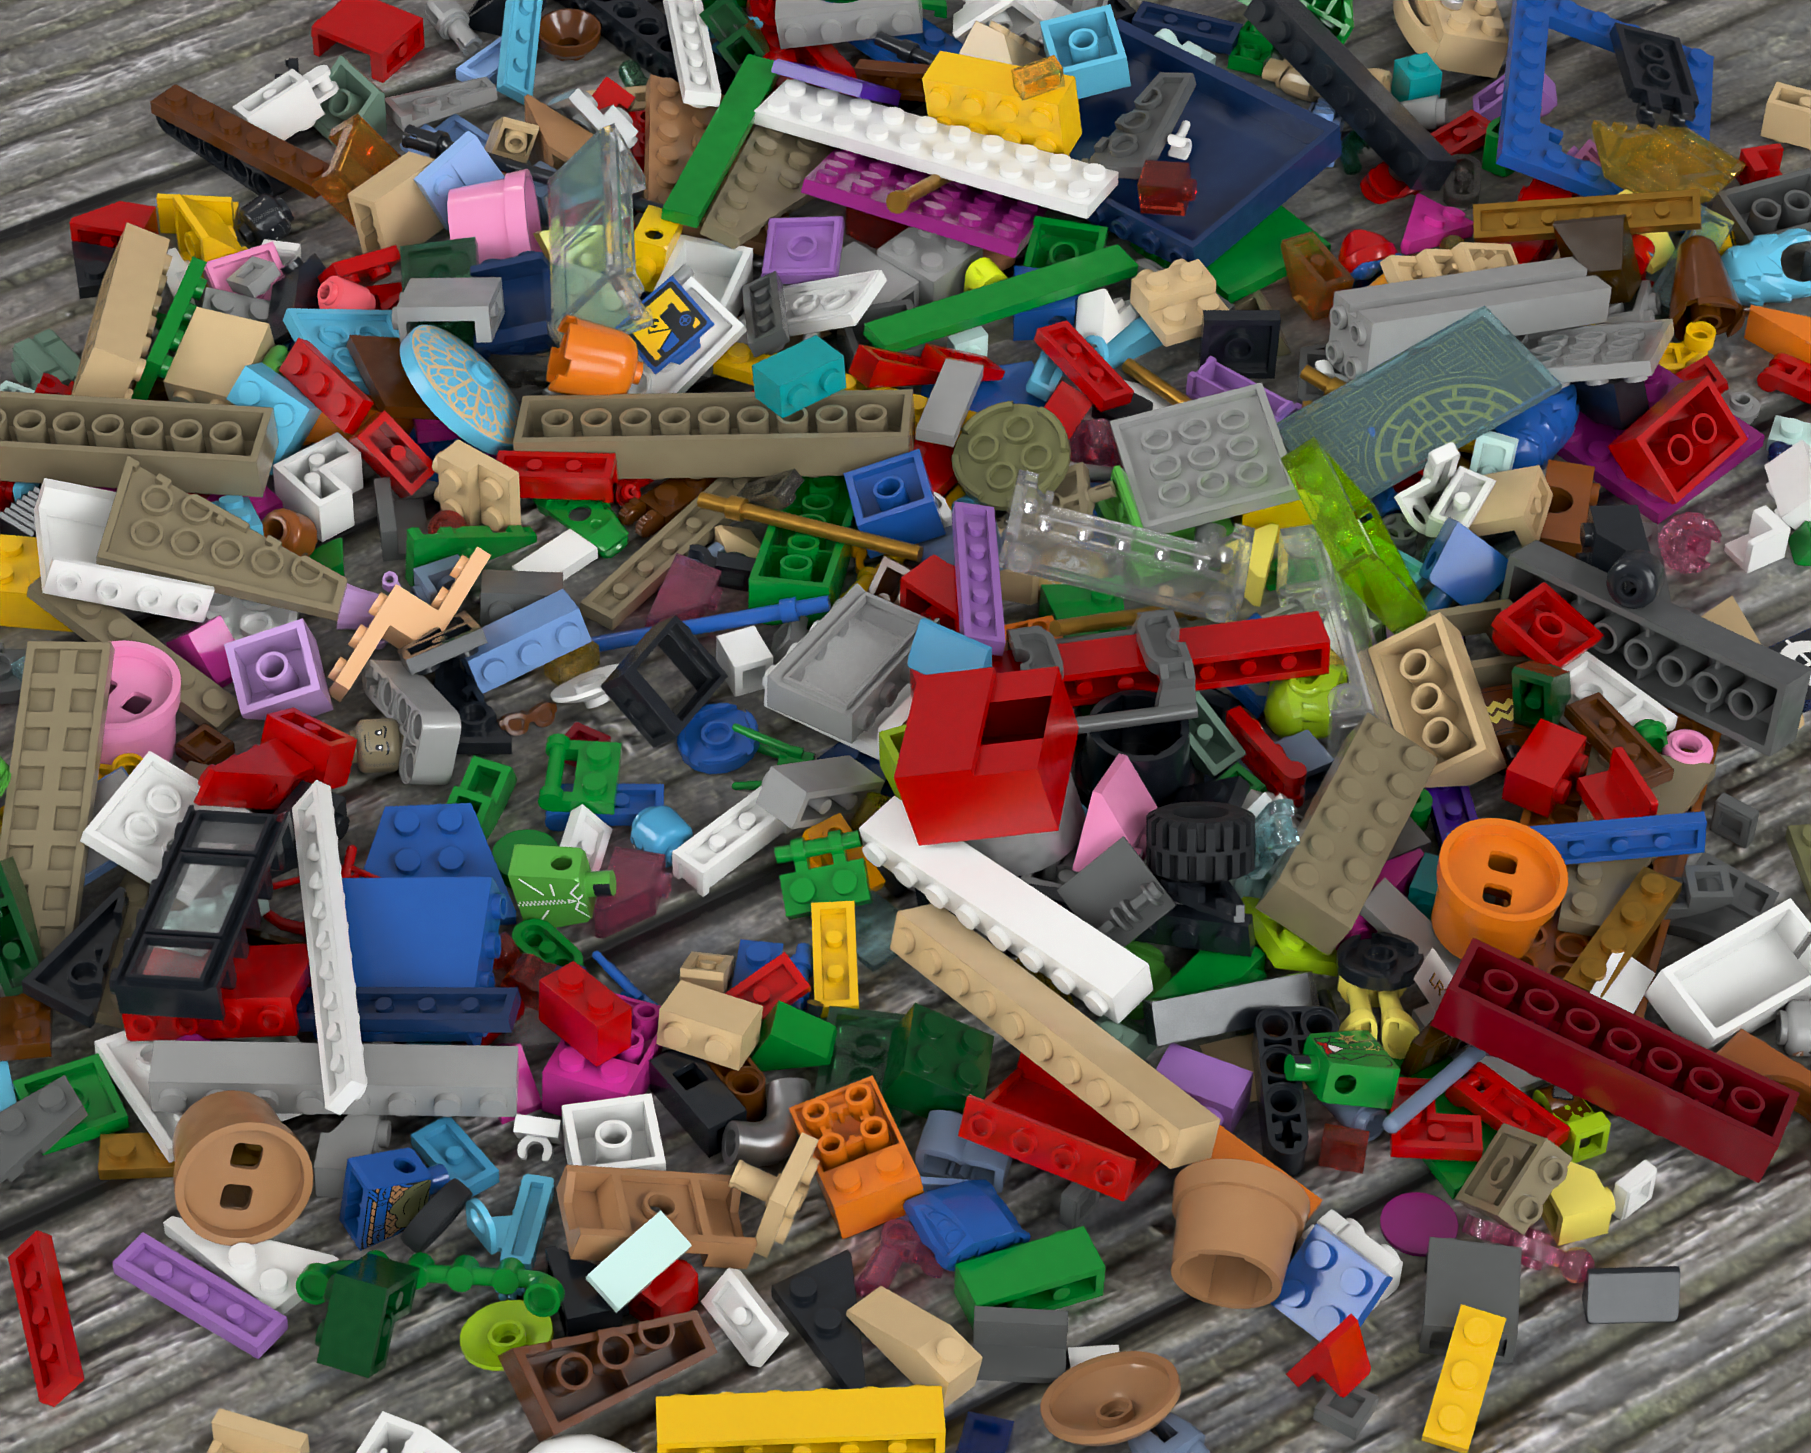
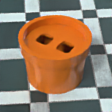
(1504, 862)

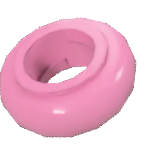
(1688, 740)

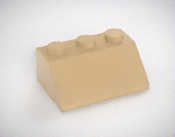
(999, 45)

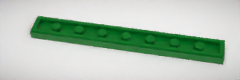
(720, 143)
(1000, 299)

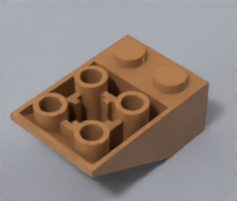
(557, 135)

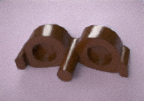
(518, 722)

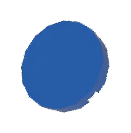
(710, 742)

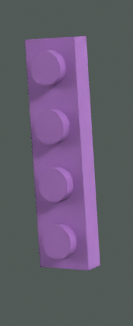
(200, 1295)

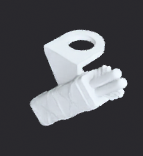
(1437, 475)

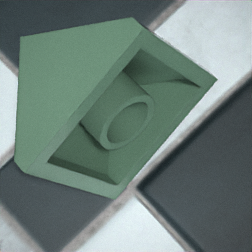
(354, 96)

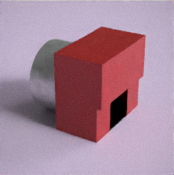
(993, 765)

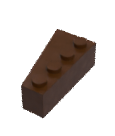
(590, 1372)

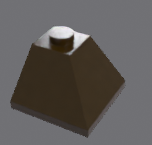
(1604, 249)

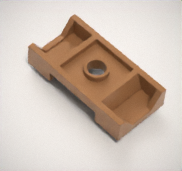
(610, 1204)

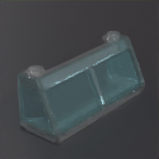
(594, 236)

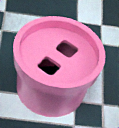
(498, 215)
(141, 702)

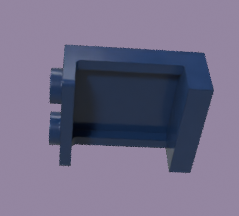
(526, 305)

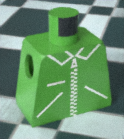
(557, 884)

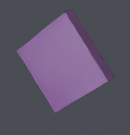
(803, 248)

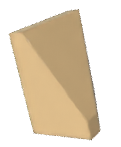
(737, 540)

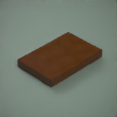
(385, 377)

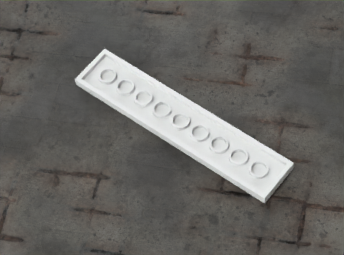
(937, 148)

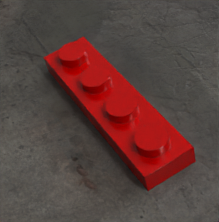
(45, 1318)

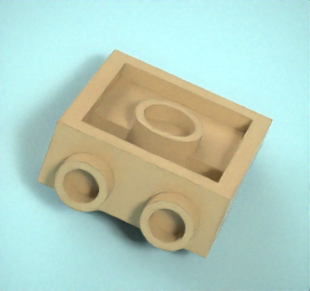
(1175, 299)
(477, 487)

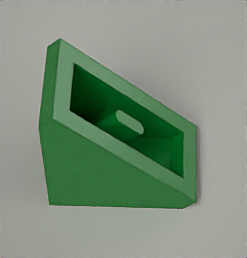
(793, 1040)

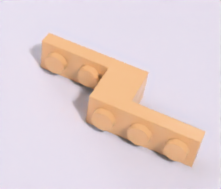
(404, 619)

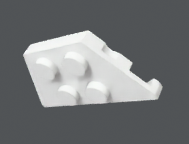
(1591, 676)

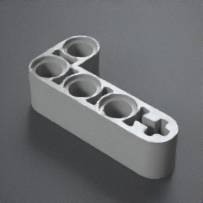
(424, 719)

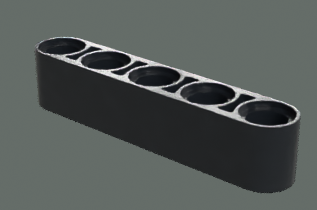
(247, 175)

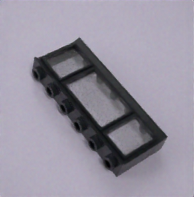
(200, 913)

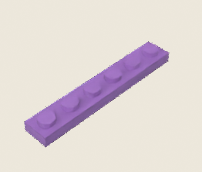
(978, 575)

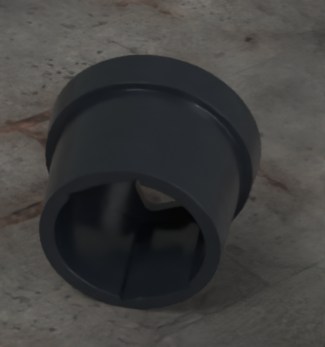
(1155, 750)

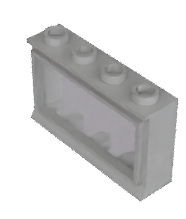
(847, 666)

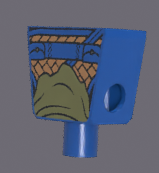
(386, 1193)

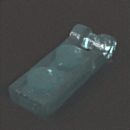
(1273, 835)

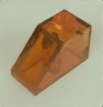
(1313, 274)

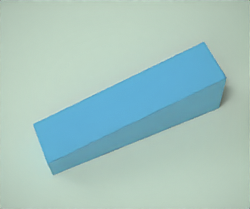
(1131, 343)

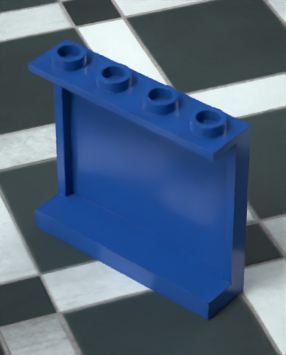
(424, 937)

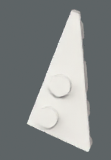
(260, 1269)

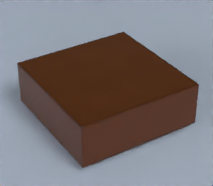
(205, 746)

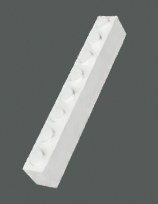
(1010, 914)

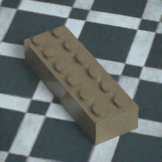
(1347, 834)

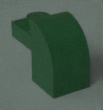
(735, 32)

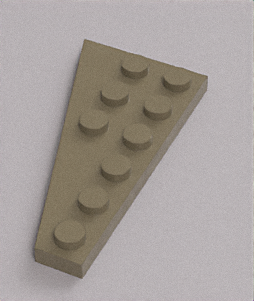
(195, 541)

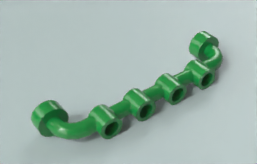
(541, 1297)

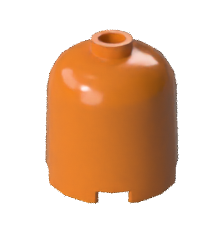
(593, 360)

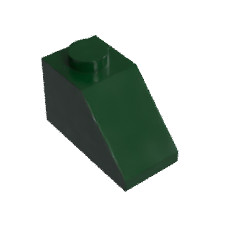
(1539, 693)

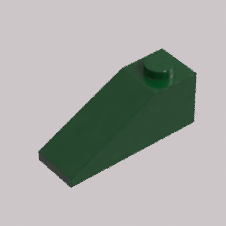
(18, 933)

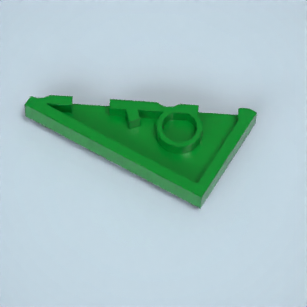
(449, 541)

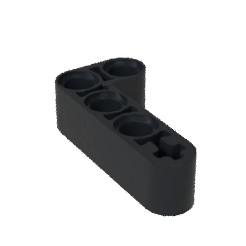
(1273, 1090)

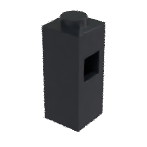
(695, 1097)

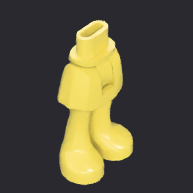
(1397, 1026)

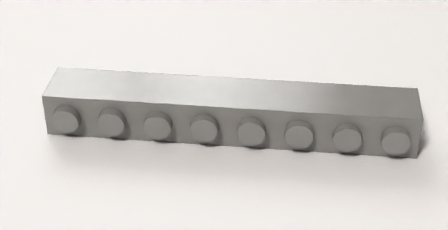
(289, 1077)

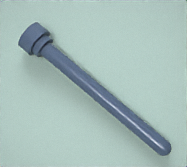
(1433, 1089)

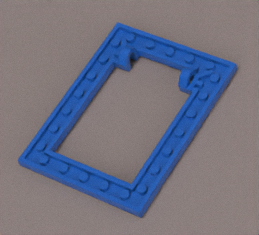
(1533, 146)

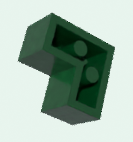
(362, 1313)

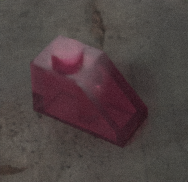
(686, 591)
(639, 889)

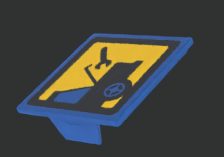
(675, 328)

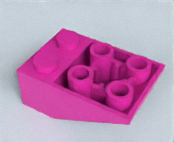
(574, 1079)

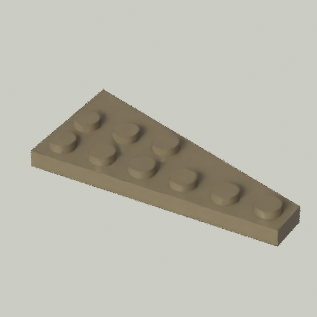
(763, 185)
(1598, 886)

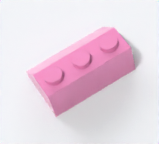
(1115, 811)

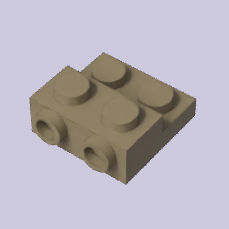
(1514, 1178)

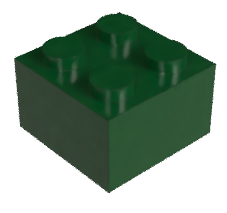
(935, 1063)

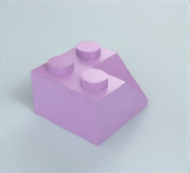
(278, 672)

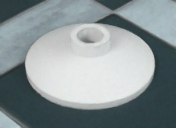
(584, 688)

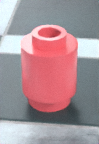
(344, 294)

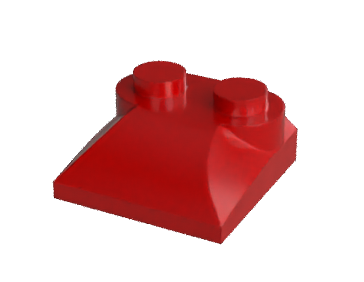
(1544, 629)

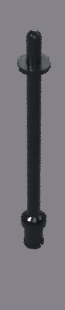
(437, 142)

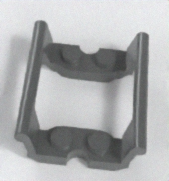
(1162, 653)

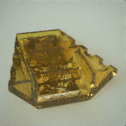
(1663, 159)

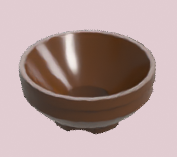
(569, 28)

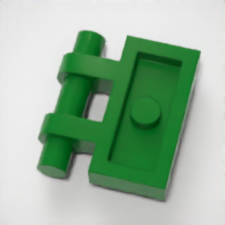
(829, 883)

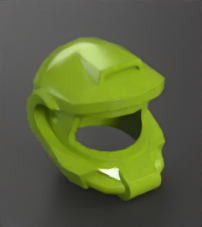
(1302, 703)

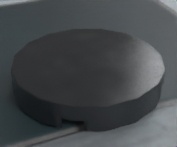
(1390, 967)

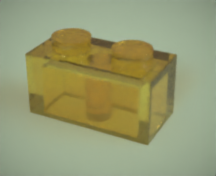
(1038, 77)
(573, 663)

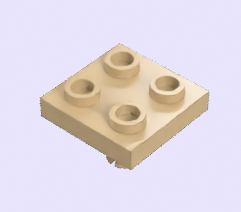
(782, 1194)

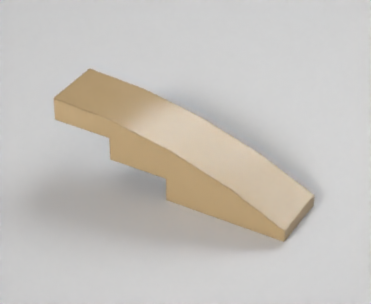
(1440, 262)

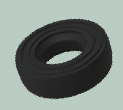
(436, 1216)

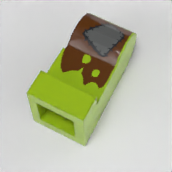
(1581, 1120)

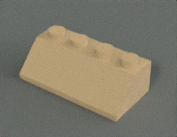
(1438, 701)

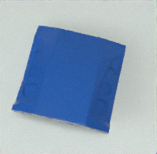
(963, 1222)

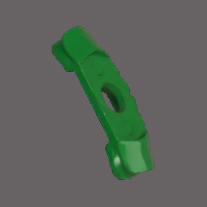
(600, 528)

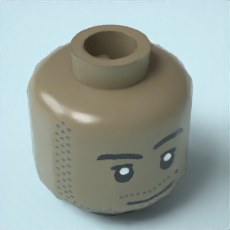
(377, 745)

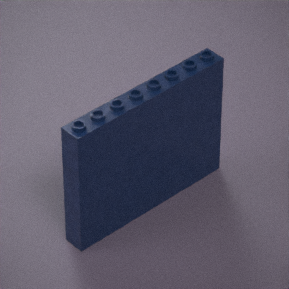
(1244, 153)

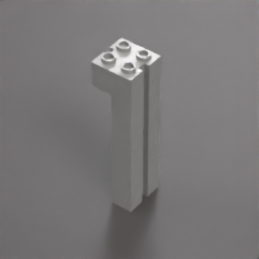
(1527, 298)

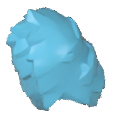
(1758, 269)

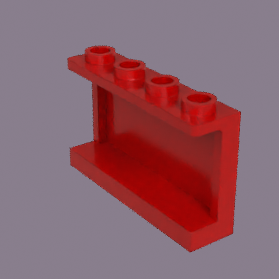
(258, 1006)

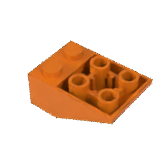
(861, 1156)

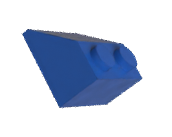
(895, 500)

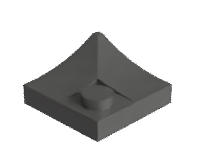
(1749, 901)

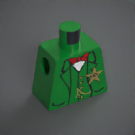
(1345, 1069)

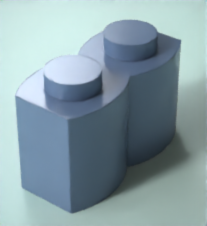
(947, 1155)

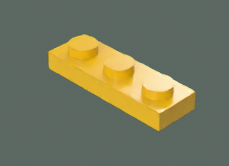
(835, 955)
(1463, 1379)

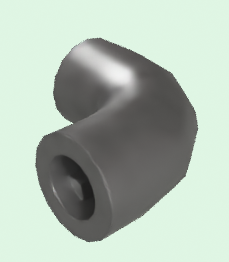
(774, 1136)

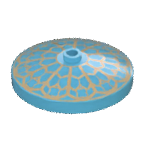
(461, 388)

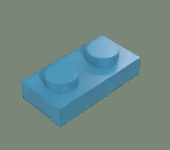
(449, 1145)

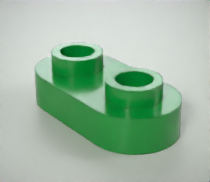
(550, 943)

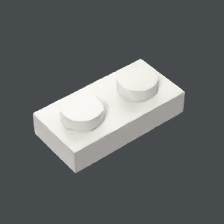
(588, 833)
(744, 1317)

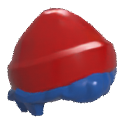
(1362, 255)

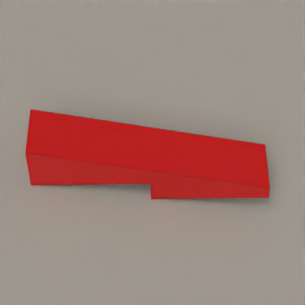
(888, 368)

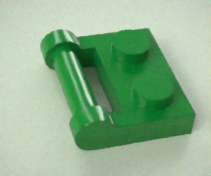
(595, 775)

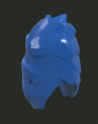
(1543, 428)

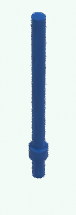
(787, 610)

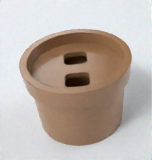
(231, 1200)
(1235, 1231)

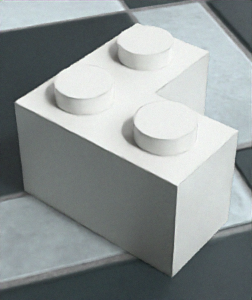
(321, 484)

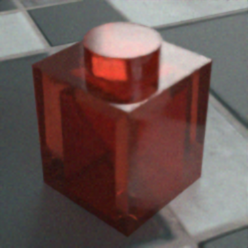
(1166, 188)

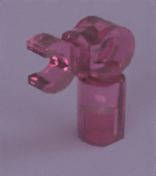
(897, 1245)

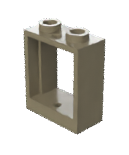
(1477, 619)

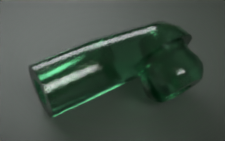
(631, 74)
(1351, 147)

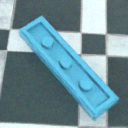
(519, 48)

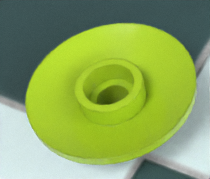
(499, 1329)

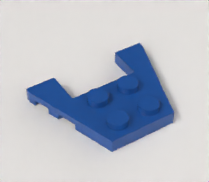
(434, 843)

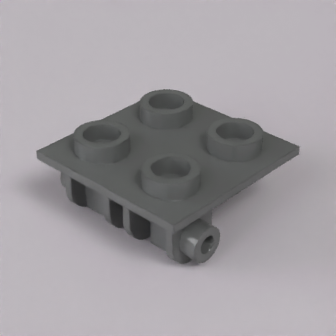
(1117, 894)

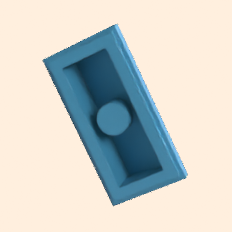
(944, 650)

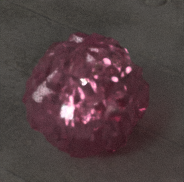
(1094, 444)
(1687, 541)

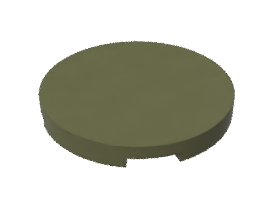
(1002, 442)

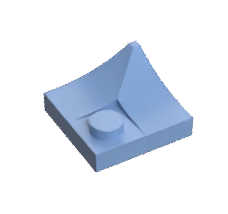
(458, 166)

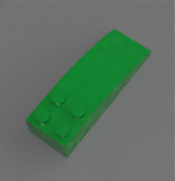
(802, 563)

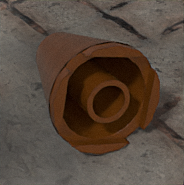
(1703, 289)

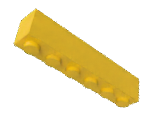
(804, 1421)

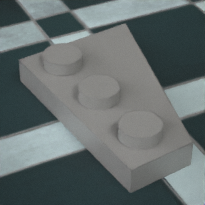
(439, 102)

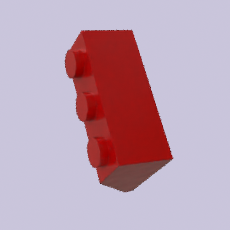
(1679, 440)

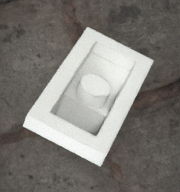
(1103, 316)

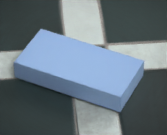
(481, 64)

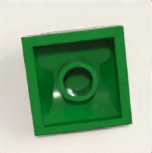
(1061, 240)

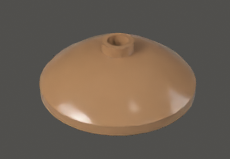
(1111, 1398)

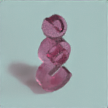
(1535, 1248)

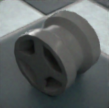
(1402, 533)

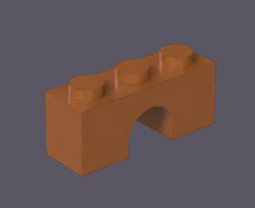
(1572, 496)

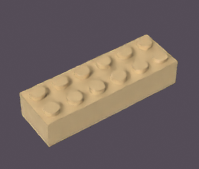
(124, 316)

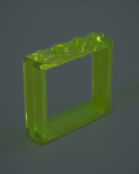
(1359, 550)

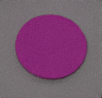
(1413, 1218)

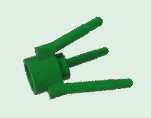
(774, 748)

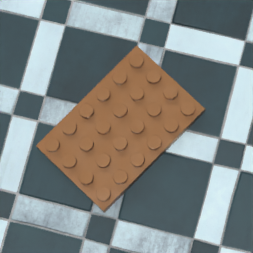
(670, 140)

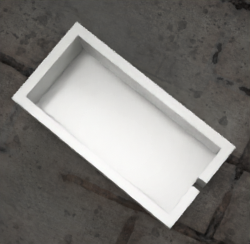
(716, 268)
(1736, 979)

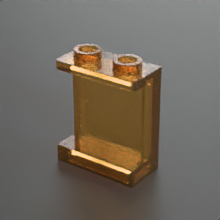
(356, 159)

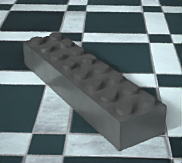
(1676, 654)

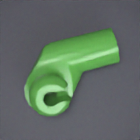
(276, 357)

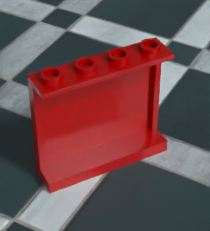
(1056, 1131)

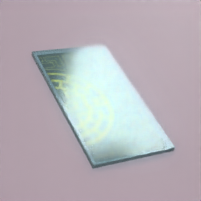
(1423, 398)

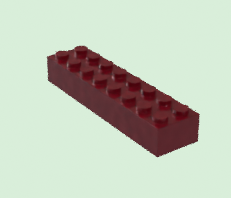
(1616, 1060)

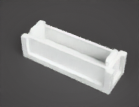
(726, 843)

